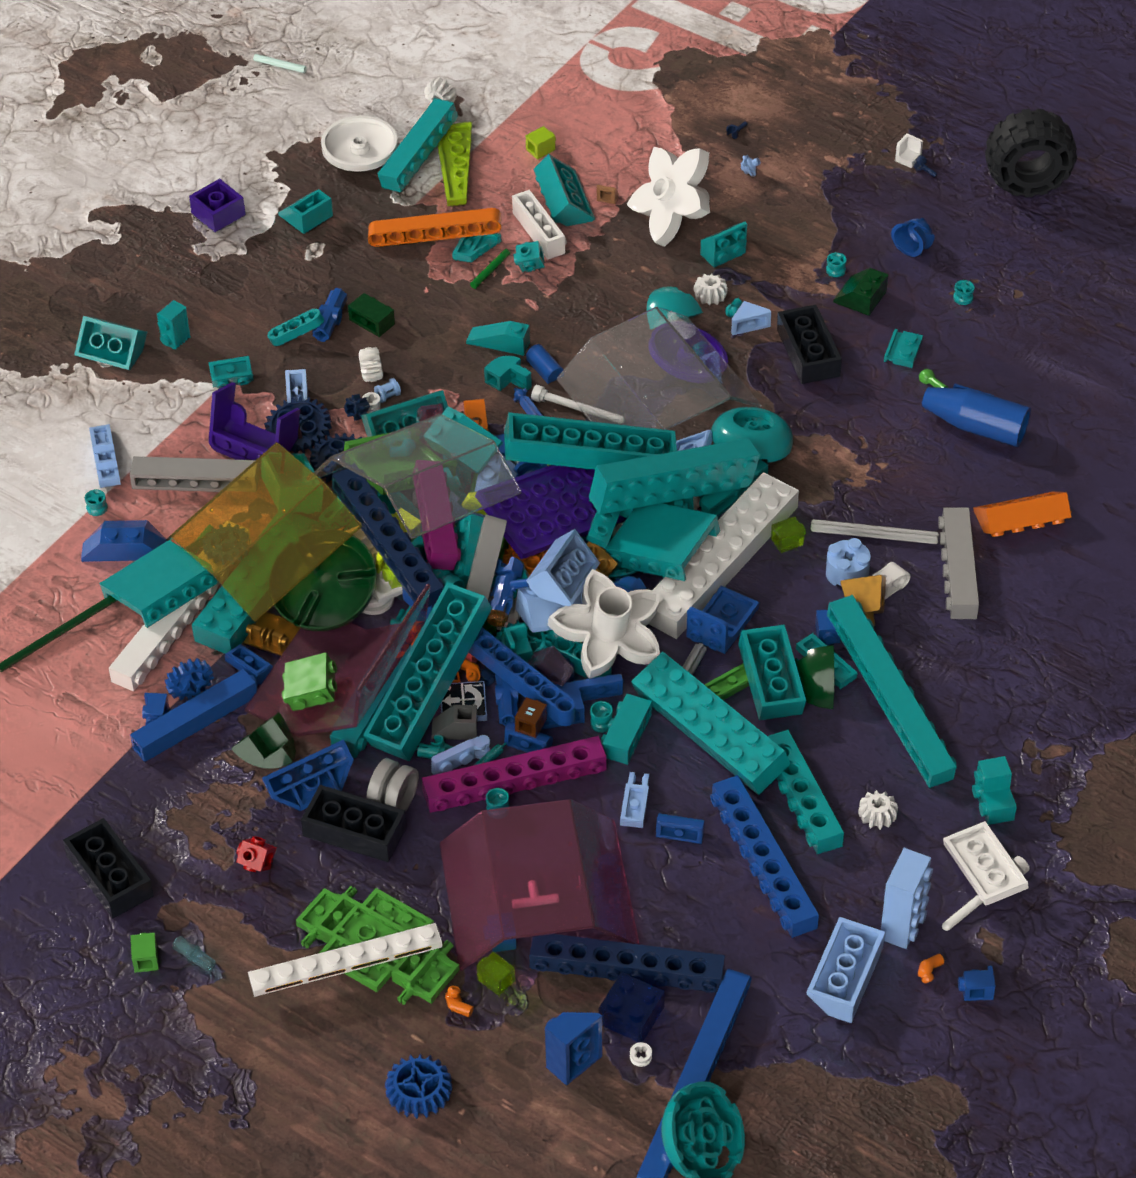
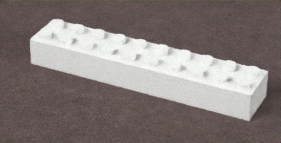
(742, 533)

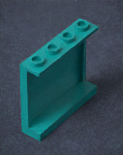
(661, 539)
(159, 582)

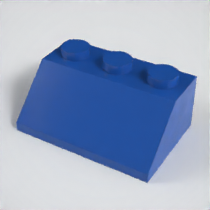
(573, 1044)

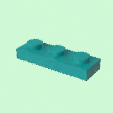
(842, 671)

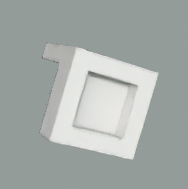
(908, 150)

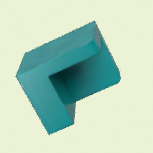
(517, 640)

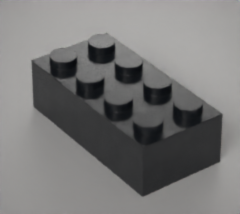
(809, 344)
(354, 823)
(108, 868)

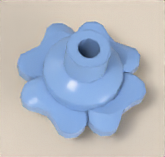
(749, 165)

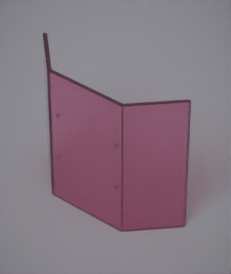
(363, 667)
(534, 876)

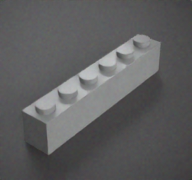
(185, 473)
(959, 563)

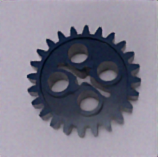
(313, 422)
(326, 450)

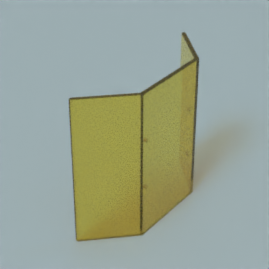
(267, 530)

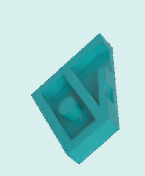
(472, 247)

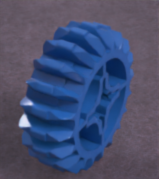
(431, 1078)

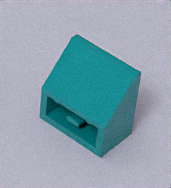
(308, 211)
(725, 244)

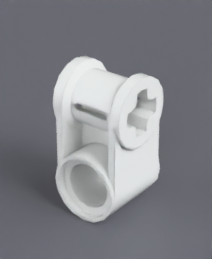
(895, 577)

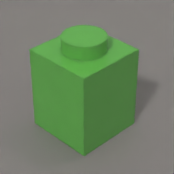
(144, 952)

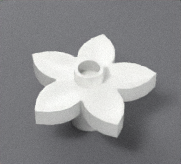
(672, 192)
(609, 624)

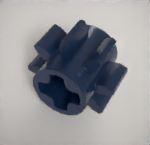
(356, 406)

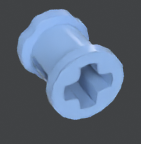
(387, 390)

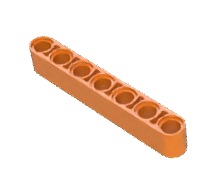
(434, 227)

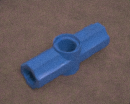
(332, 314)
(506, 700)

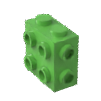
(309, 681)

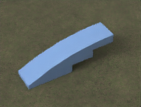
(104, 456)

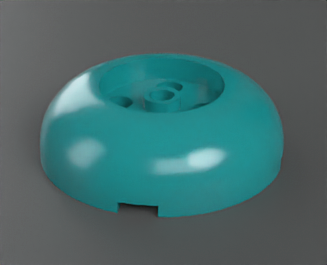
(764, 428)
(698, 1126)

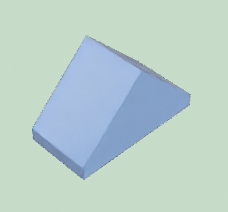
(750, 318)
(296, 384)

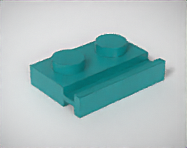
(903, 348)

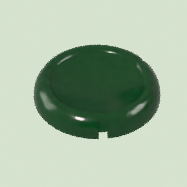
(333, 591)

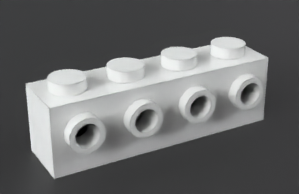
(538, 224)

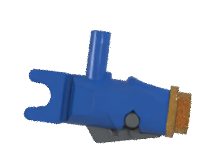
(502, 592)

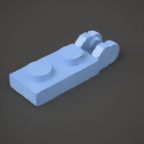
(460, 754)
(635, 802)

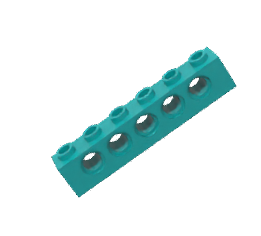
(807, 799)

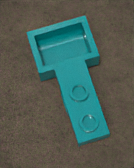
(603, 526)

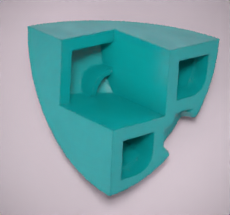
(675, 301)

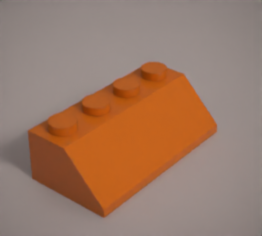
(1023, 512)

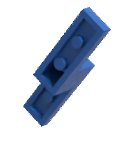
(588, 690)

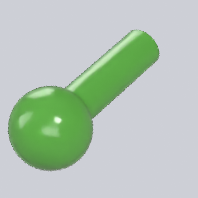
(928, 377)

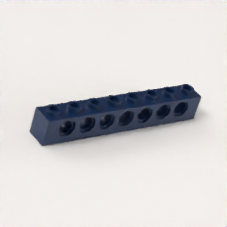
(386, 535)
(638, 959)

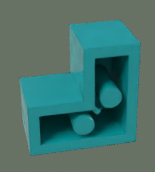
(994, 791)

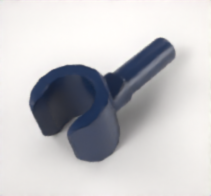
(735, 129)
(921, 164)
(488, 677)

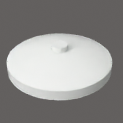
(359, 143)

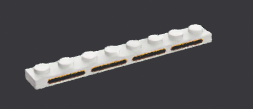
(344, 959)

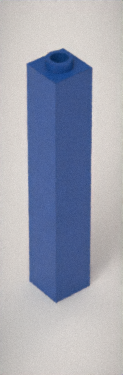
(193, 715)

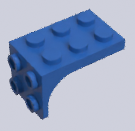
(720, 619)

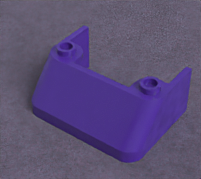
(241, 440)

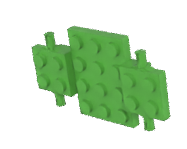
(345, 922)

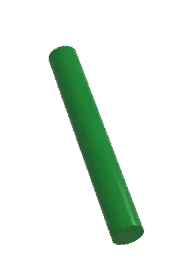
(490, 268)

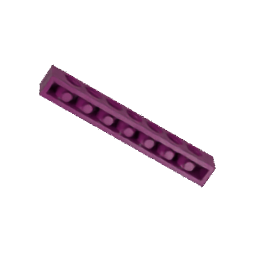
(514, 773)

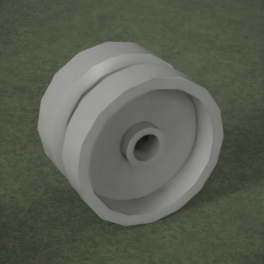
(393, 784)

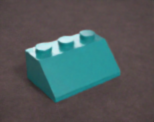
(110, 342)

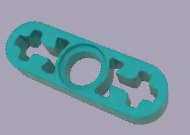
(305, 323)

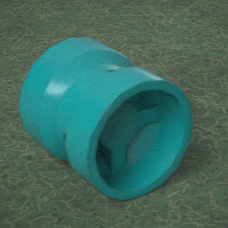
(600, 714)
(497, 798)

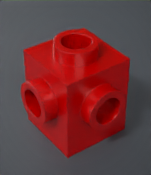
(255, 854)

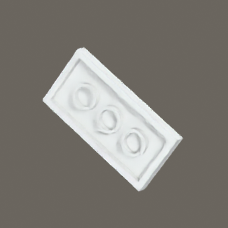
(985, 863)

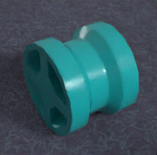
(836, 264)
(963, 292)
(95, 502)

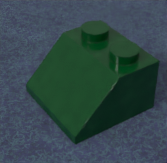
(863, 291)

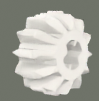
(440, 90)
(710, 289)
(371, 364)
(878, 809)

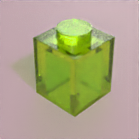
(788, 534)
(495, 973)

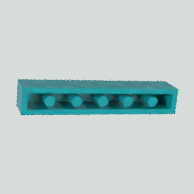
(417, 145)

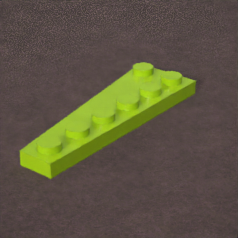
(454, 162)

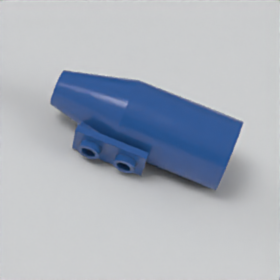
(979, 413)

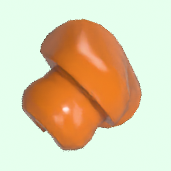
(472, 670)
(927, 966)
(455, 1002)

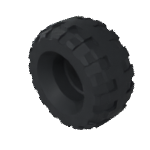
(1028, 133)

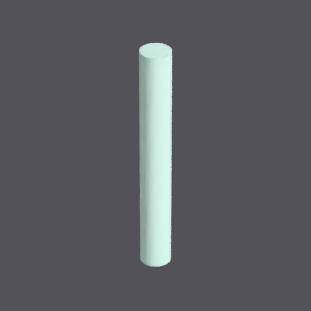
(280, 63)

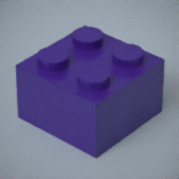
(217, 205)

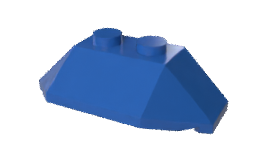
(121, 541)
(300, 780)

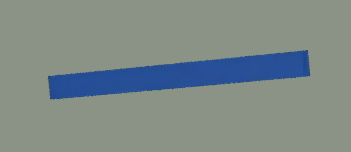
(518, 674)
(702, 1058)

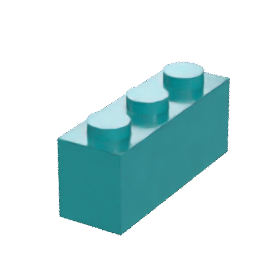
(626, 728)

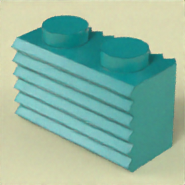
(173, 324)

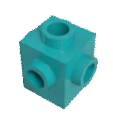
(529, 256)

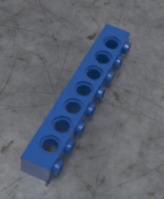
(764, 856)

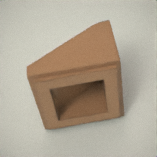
(607, 194)

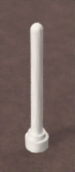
(541, 394)
(976, 901)

